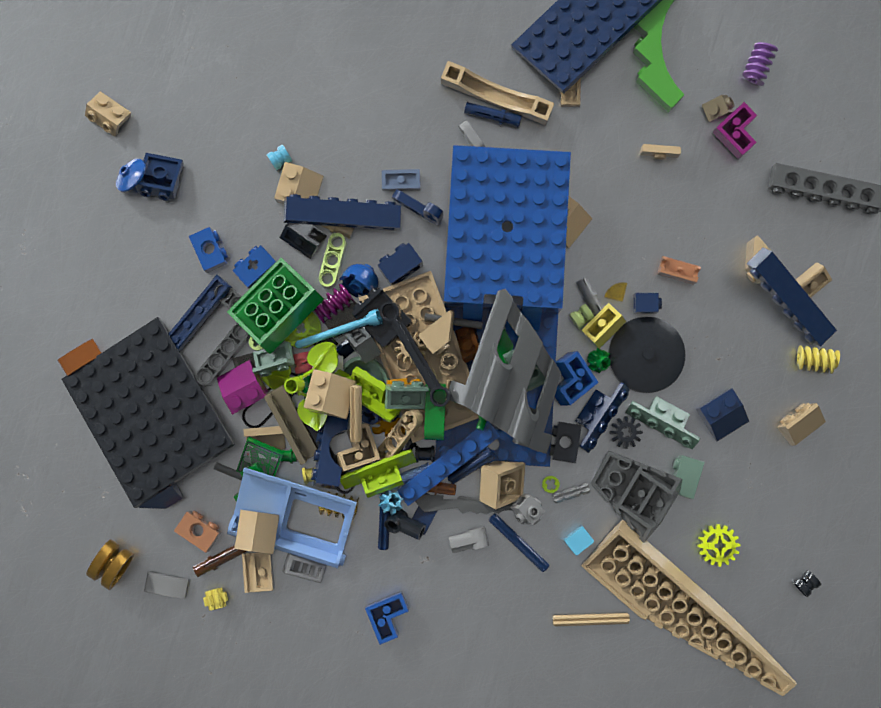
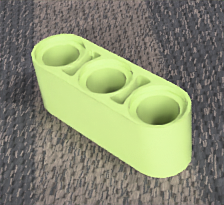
(334, 270)

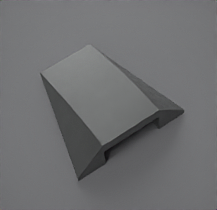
(636, 492)

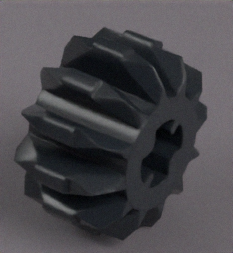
(632, 430)

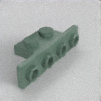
(665, 419)

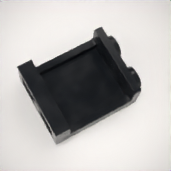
(383, 333)

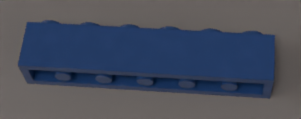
(342, 213)
(791, 297)

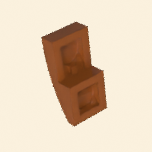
(79, 357)

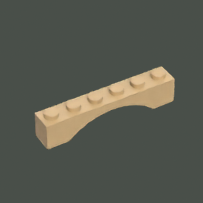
(483, 89)

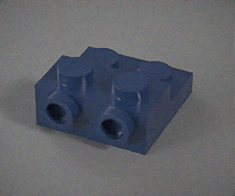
(160, 176)

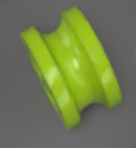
(556, 483)

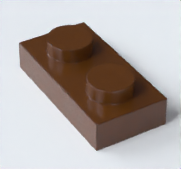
(467, 342)

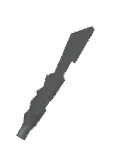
(464, 504)

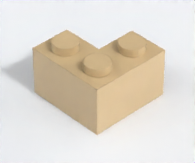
(360, 454)

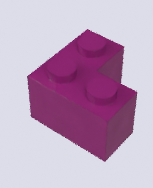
(732, 131)

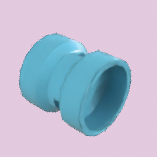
(279, 157)

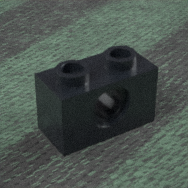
(572, 432)

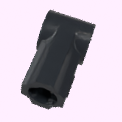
(404, 524)

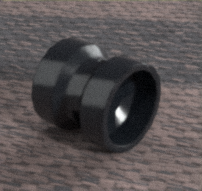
(807, 583)

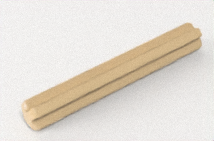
(591, 619)

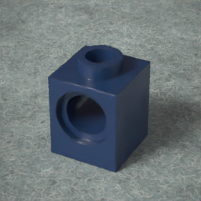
(646, 303)

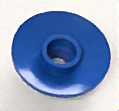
(130, 175)

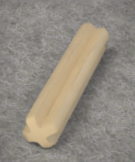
(355, 413)

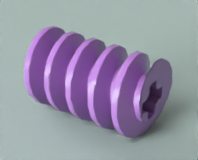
(758, 62)

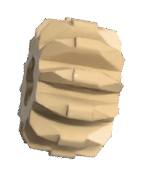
(405, 353)

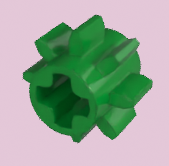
(598, 360)

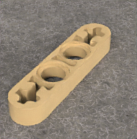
(397, 434)

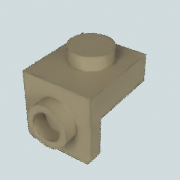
(718, 107)

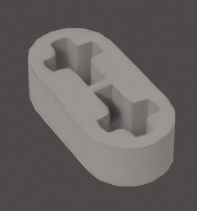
(470, 135)

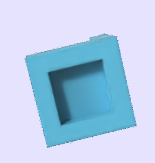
(578, 540)

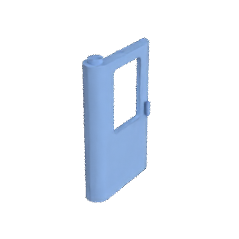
(275, 496)

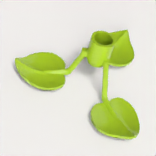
(323, 358)

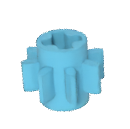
(390, 502)

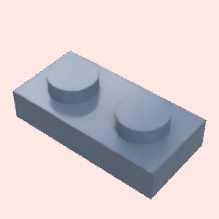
(401, 179)

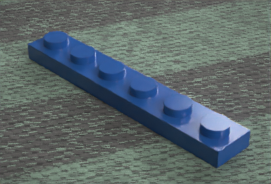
(448, 463)

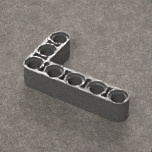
(220, 351)

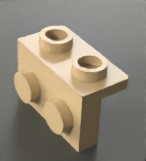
(106, 113)

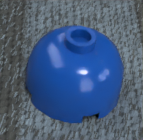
(359, 279)

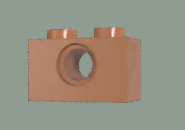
(186, 530)

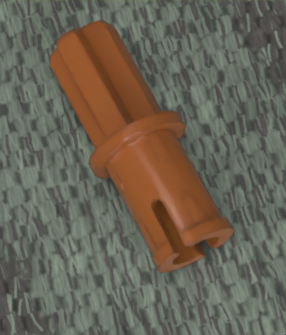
(444, 488)

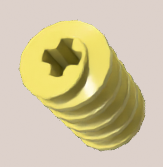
(818, 358)

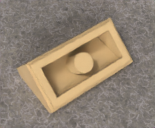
(814, 279)

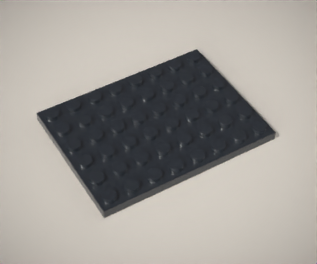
(147, 412)

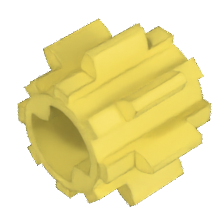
(215, 599)

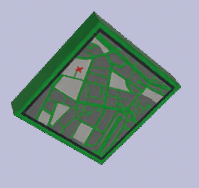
(264, 454)

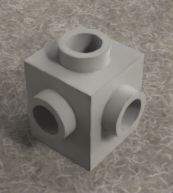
(527, 509)

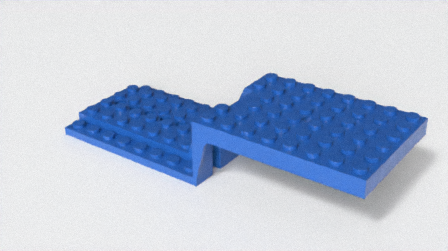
(528, 262)

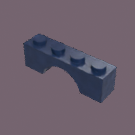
(327, 472)

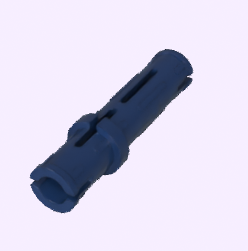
(493, 114)

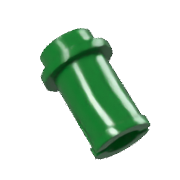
(289, 456)

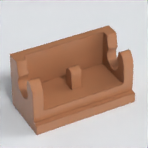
(678, 270)

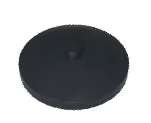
(646, 354)

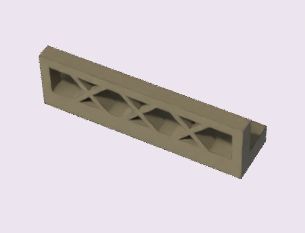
(291, 424)

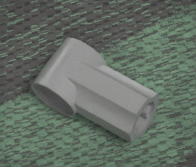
(472, 540)

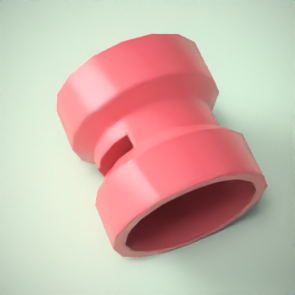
(299, 359)

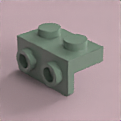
(278, 360)
(405, 395)

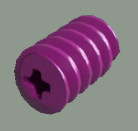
(333, 302)

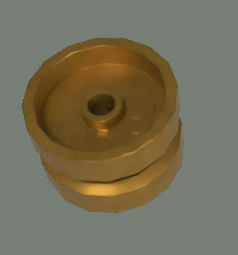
(109, 564)

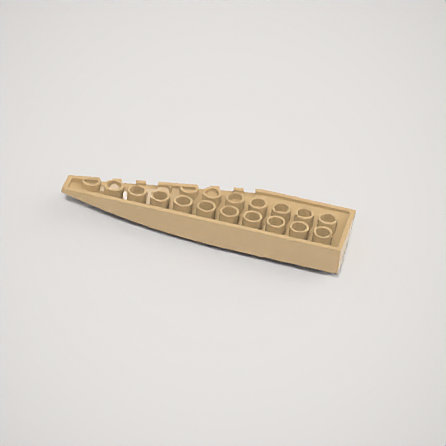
(674, 602)

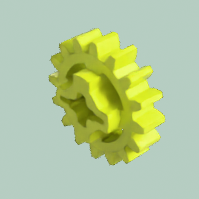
(719, 554)

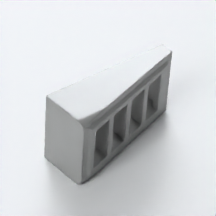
(288, 562)

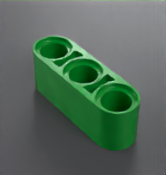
(435, 415)

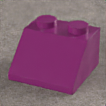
(241, 387)

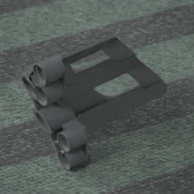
(499, 389)

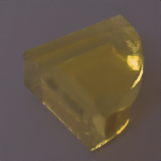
(616, 292)

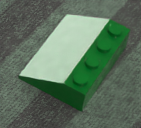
(275, 305)

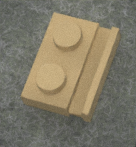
(257, 572)

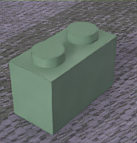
(690, 471)

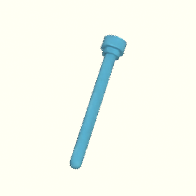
(372, 318)

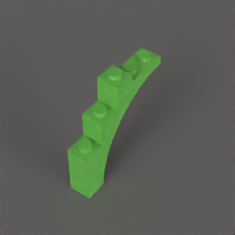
(655, 77)

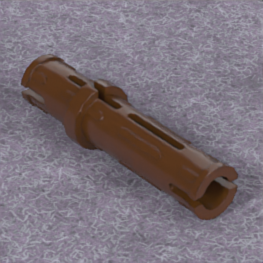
(200, 568)

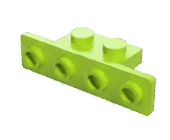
(372, 392)
(379, 475)

